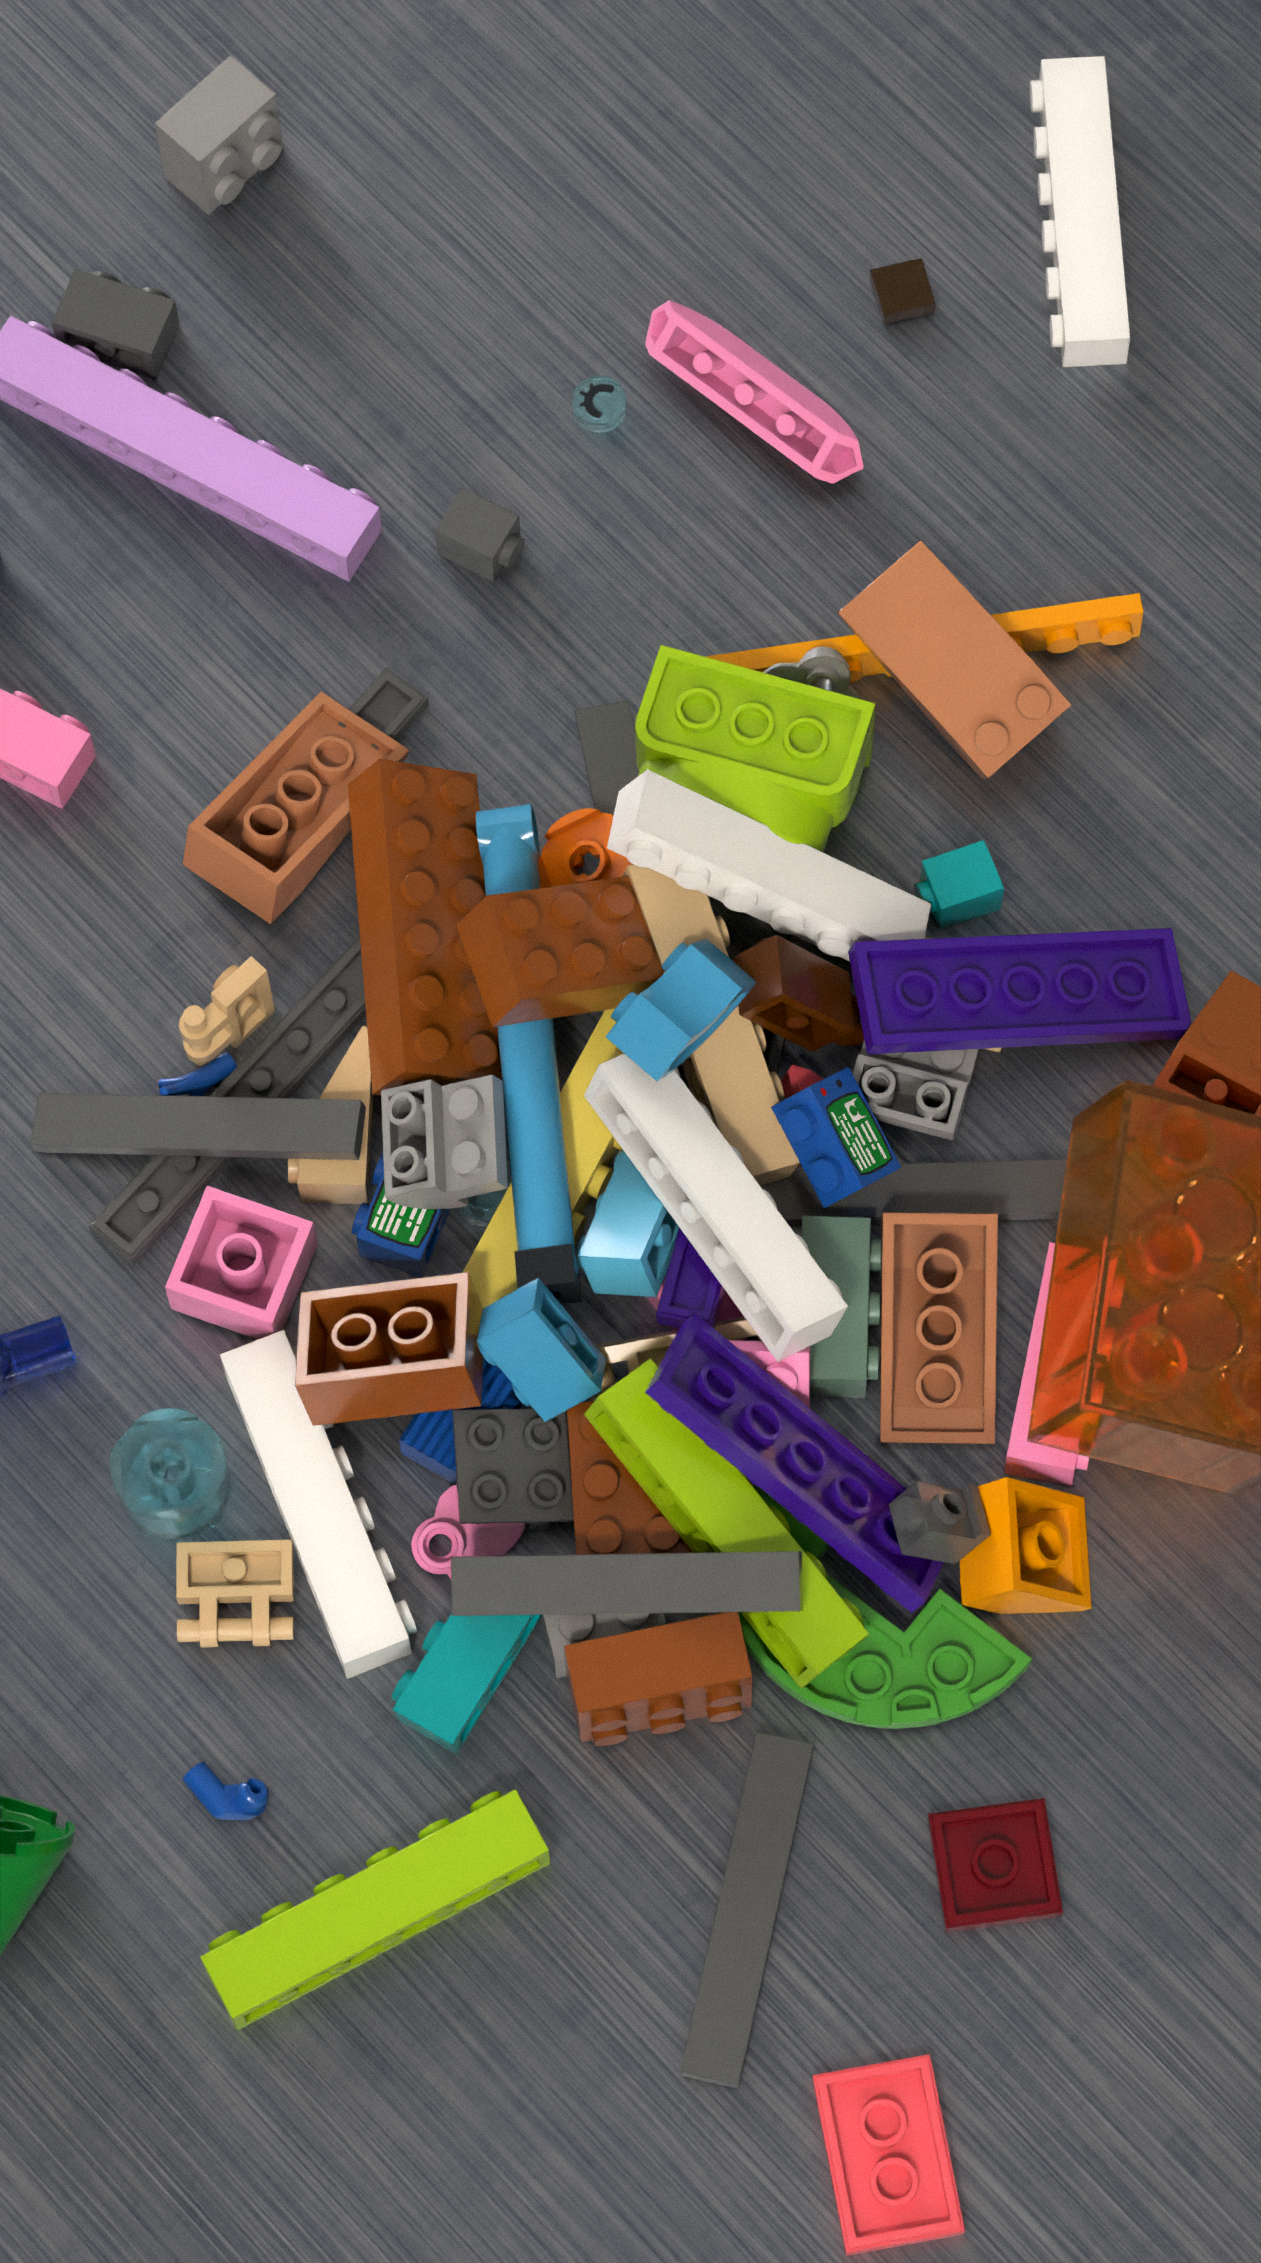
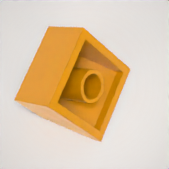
(1034, 1552)

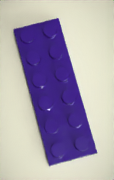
(1019, 990)
(790, 1455)

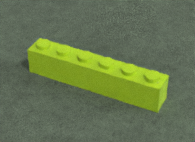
(722, 1512)
(375, 1908)

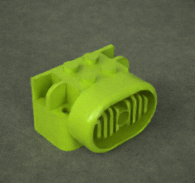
(755, 742)

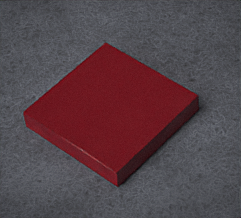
(995, 1865)

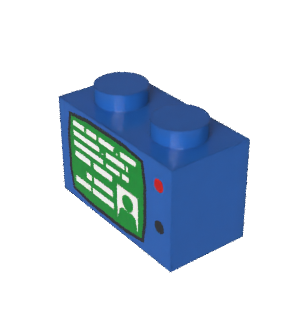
(836, 1137)
(397, 1233)

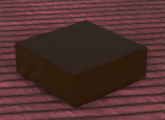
(902, 291)

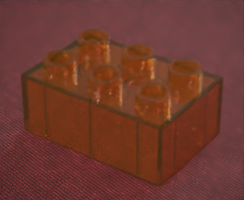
(1157, 1292)

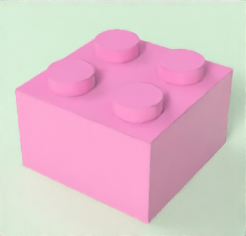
(241, 1264)

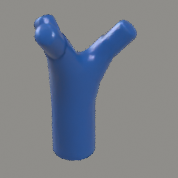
(199, 1080)

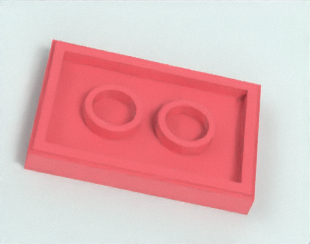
(888, 2155)

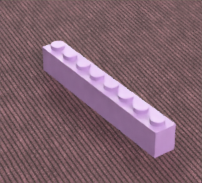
(186, 450)

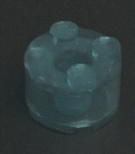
(140, 1465)

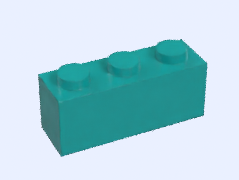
(459, 1674)

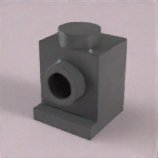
(939, 1521)

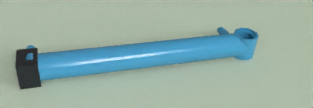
(531, 1085)

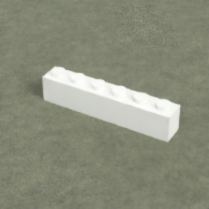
(1082, 212)
(757, 871)
(718, 1205)
(318, 1508)

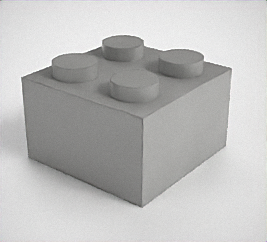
(220, 135)

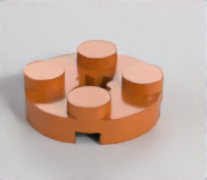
(568, 843)

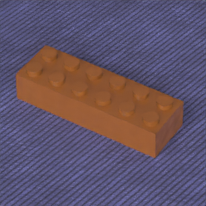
(413, 884)

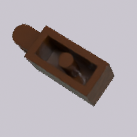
(799, 995)

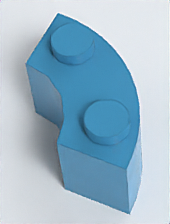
(680, 1008)

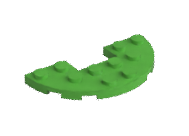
(898, 1678)

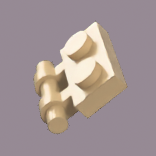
(238, 1007)
(235, 1573)

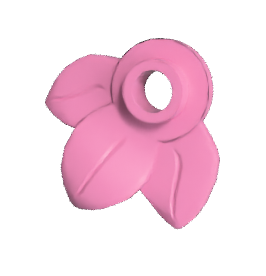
(465, 1539)

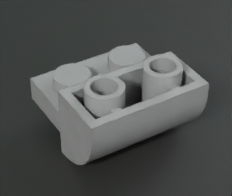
(917, 1088)
(443, 1142)

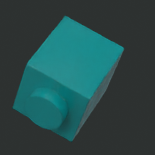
(960, 885)

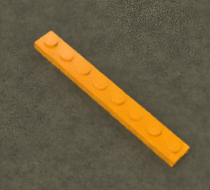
(1036, 629)

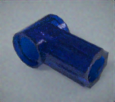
(34, 1352)

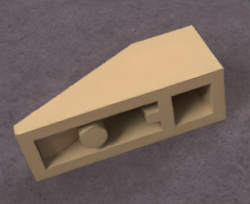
(342, 1179)

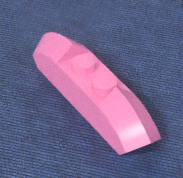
(754, 391)

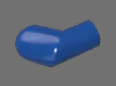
(229, 1801)

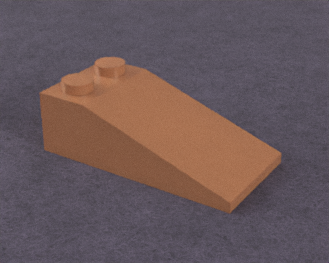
(954, 660)
(286, 808)
(938, 1327)

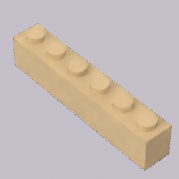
(729, 1066)

